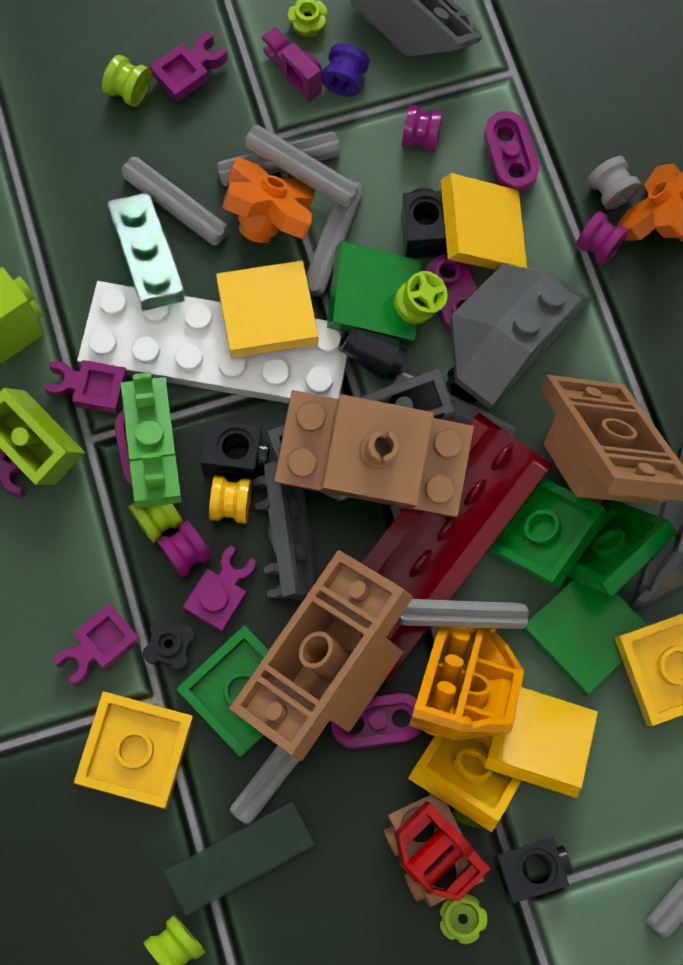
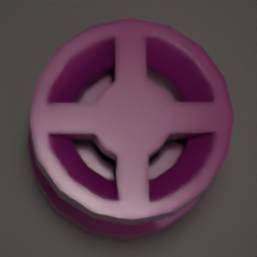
(422, 128)
(601, 238)
(184, 549)

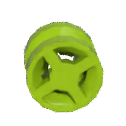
(126, 80)
(421, 286)
(156, 519)
(174, 944)

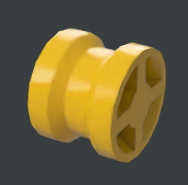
(230, 499)

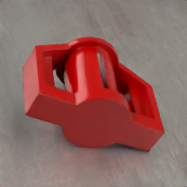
(438, 854)

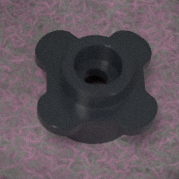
(177, 654)

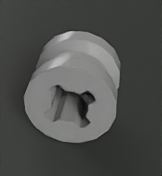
(614, 182)

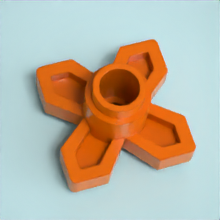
(267, 202)
(661, 208)

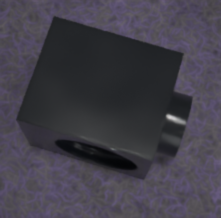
(420, 239)
(223, 435)
(510, 870)

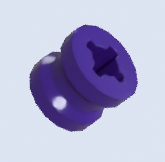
(345, 69)

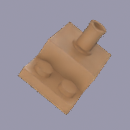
(608, 444)
(374, 452)
(326, 657)

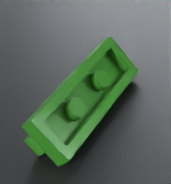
(150, 441)

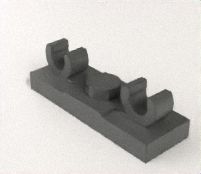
(289, 535)

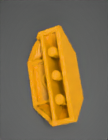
(468, 685)

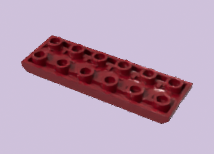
(438, 553)

